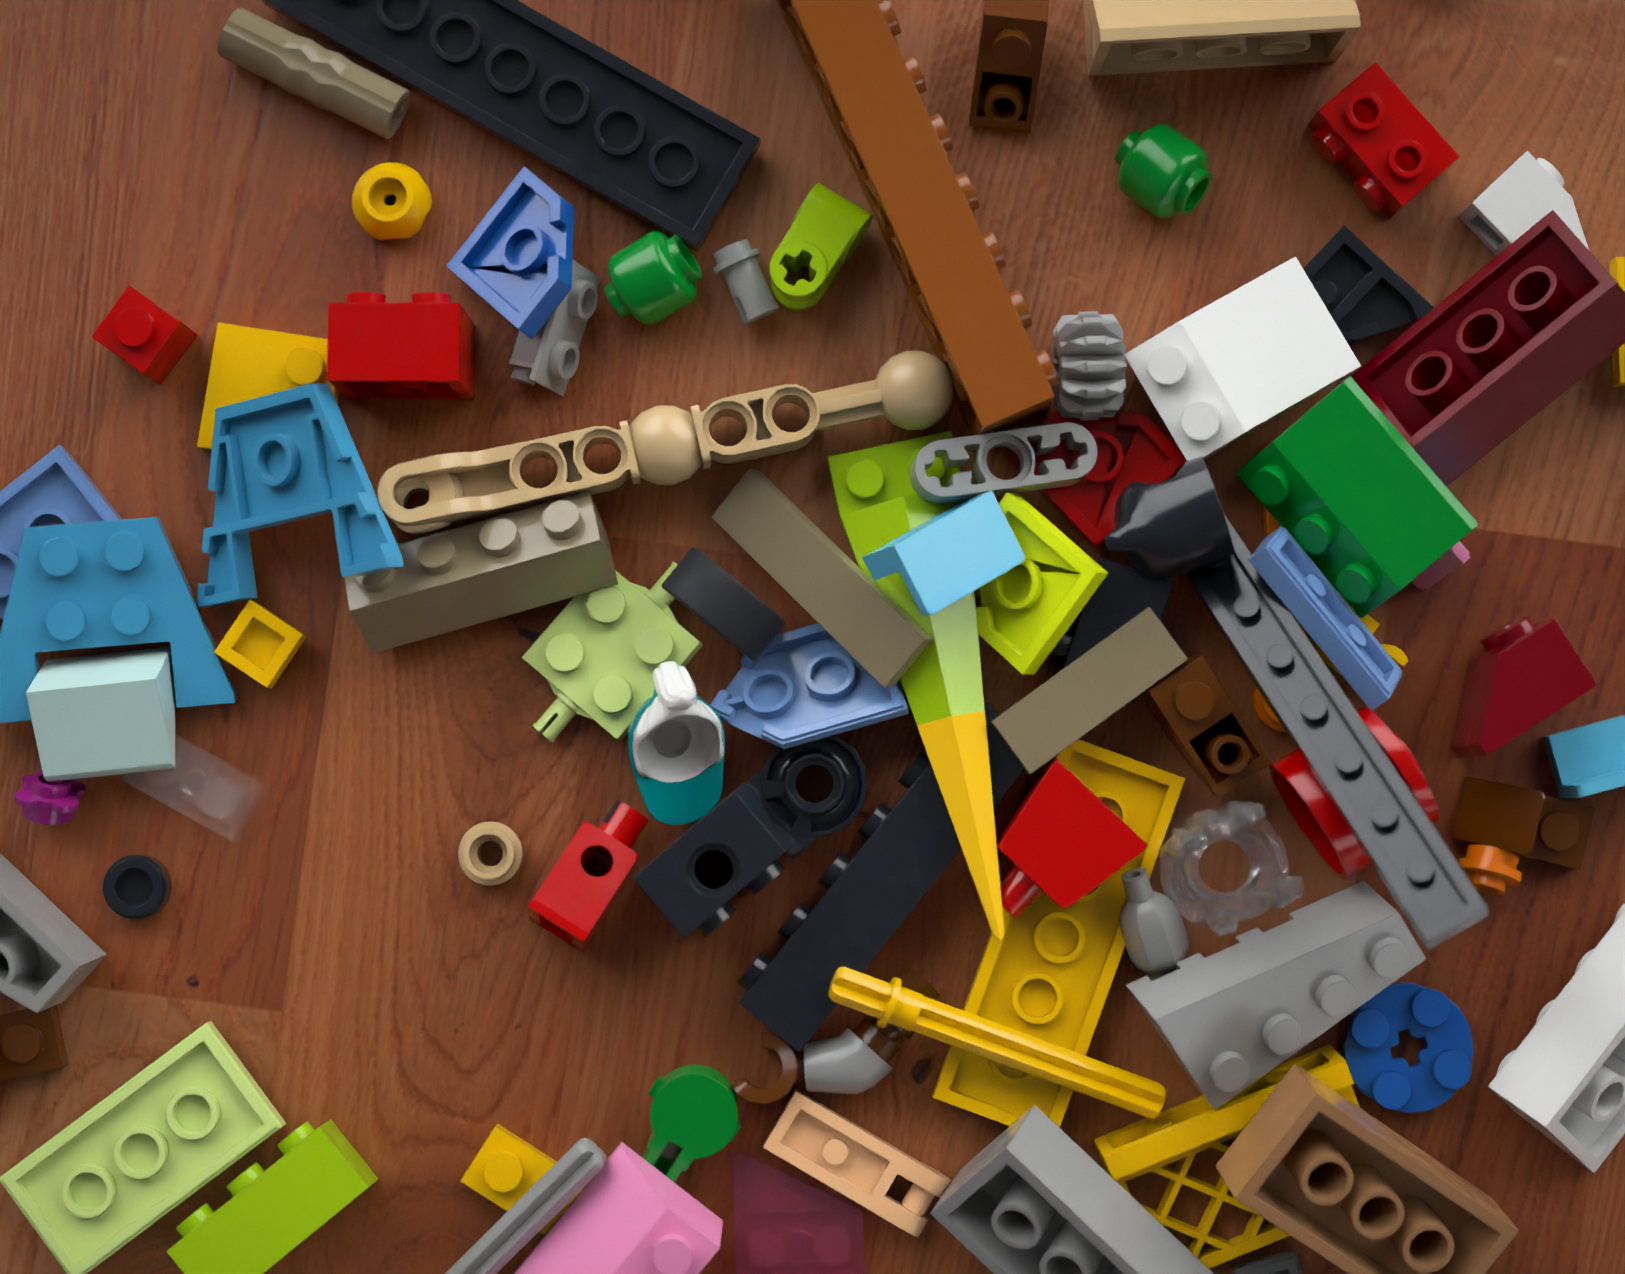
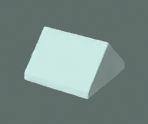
(104, 714)

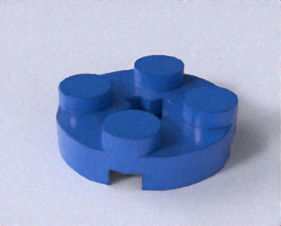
(1441, 1063)

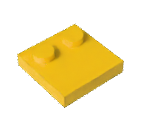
(256, 364)

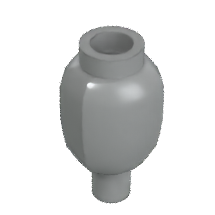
(1151, 927)

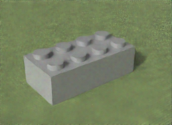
(1050, 1209)

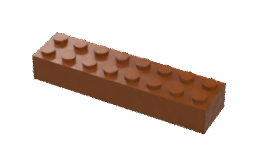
(924, 210)

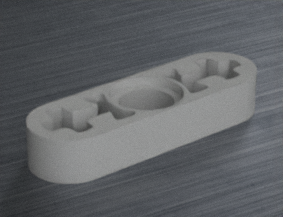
(1046, 437)

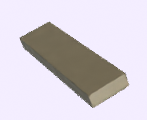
(821, 578)

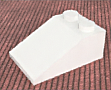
(1242, 360)

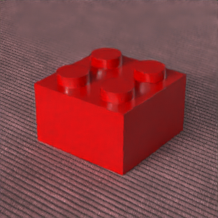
(401, 348)

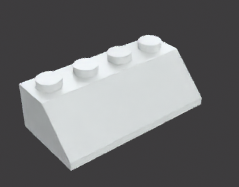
(1572, 1062)

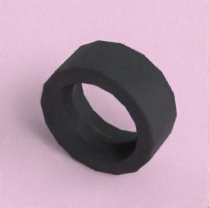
(723, 603)

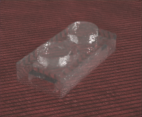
(203, 789)

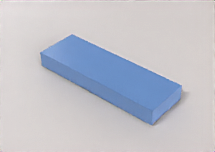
(1326, 617)

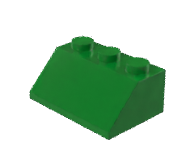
(1357, 498)

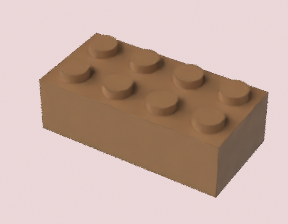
(1359, 1188)

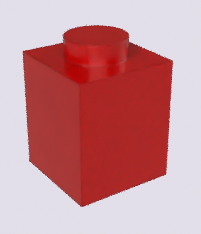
(144, 335)

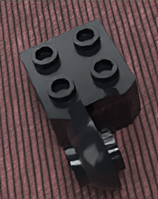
(754, 830)

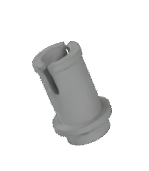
(745, 281)

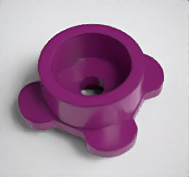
(49, 801)

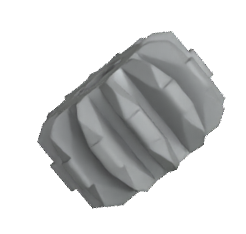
(1089, 365)

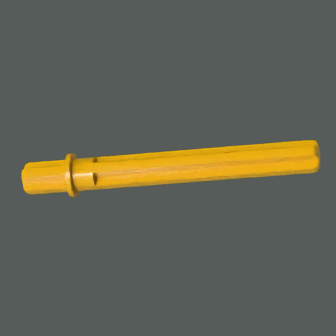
(994, 1041)

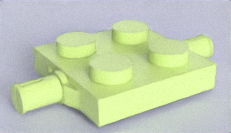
(605, 653)

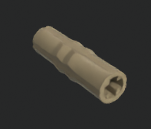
(313, 73)

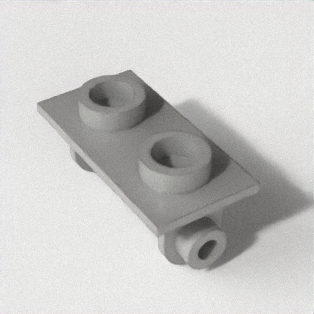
(554, 351)

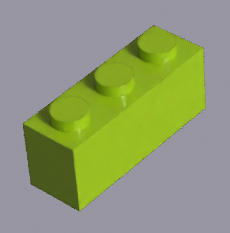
(274, 1206)

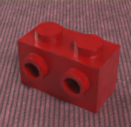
(1380, 141)

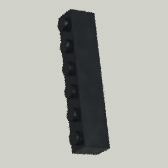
(864, 898)

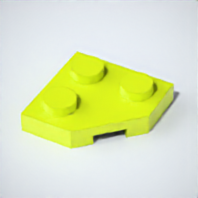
(1039, 598)

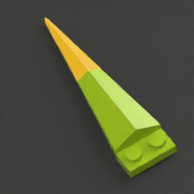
(946, 679)

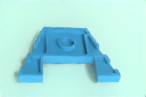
(281, 464)
(102, 590)

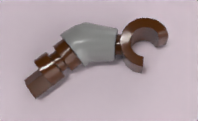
(837, 1063)

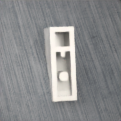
(1518, 202)

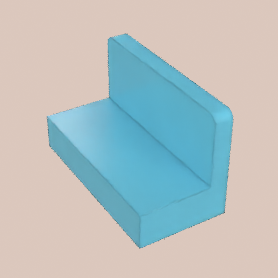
(950, 553)
(1588, 758)

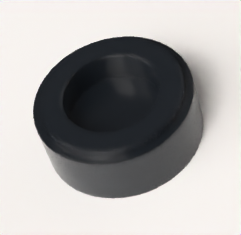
(137, 886)

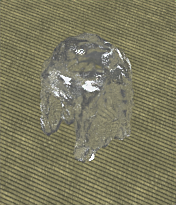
(1266, 880)

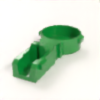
(690, 1118)

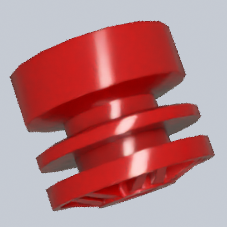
(1318, 815)

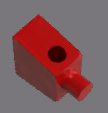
(1062, 843)
(576, 903)

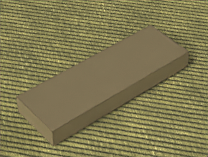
(1089, 690)

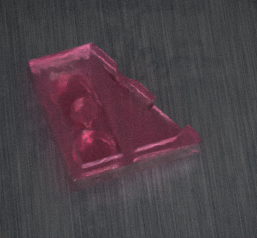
(791, 1224)

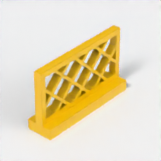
(1197, 1126)

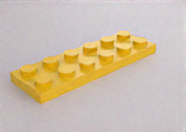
(1055, 962)

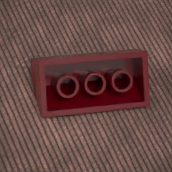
(1498, 348)

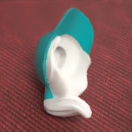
(677, 749)

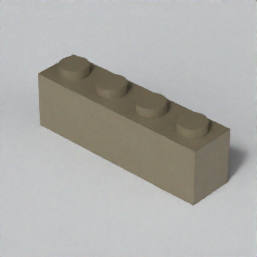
(484, 572)

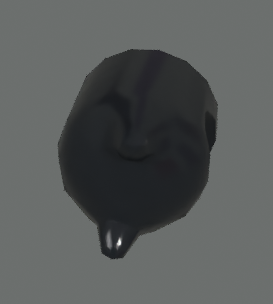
(1171, 524)

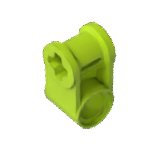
(820, 238)

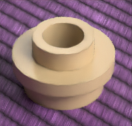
(470, 857)

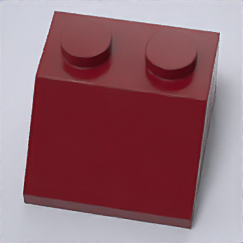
(1516, 684)

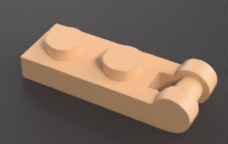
(854, 1162)

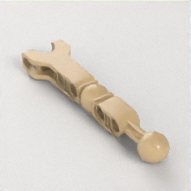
(658, 446)

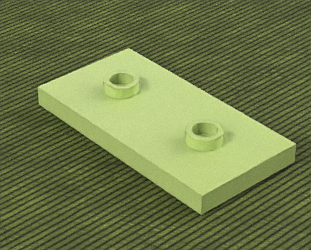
(142, 1151)

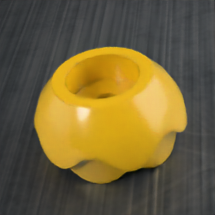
(393, 221)

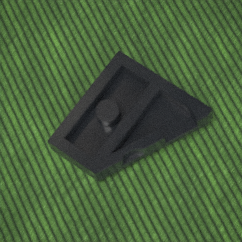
(1362, 289)

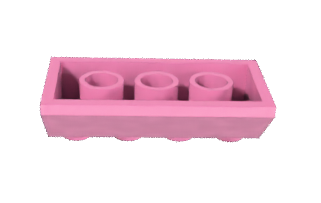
(628, 1224)

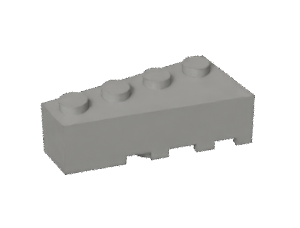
(40, 947)
(1276, 989)

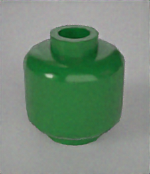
(1163, 171)
(652, 278)

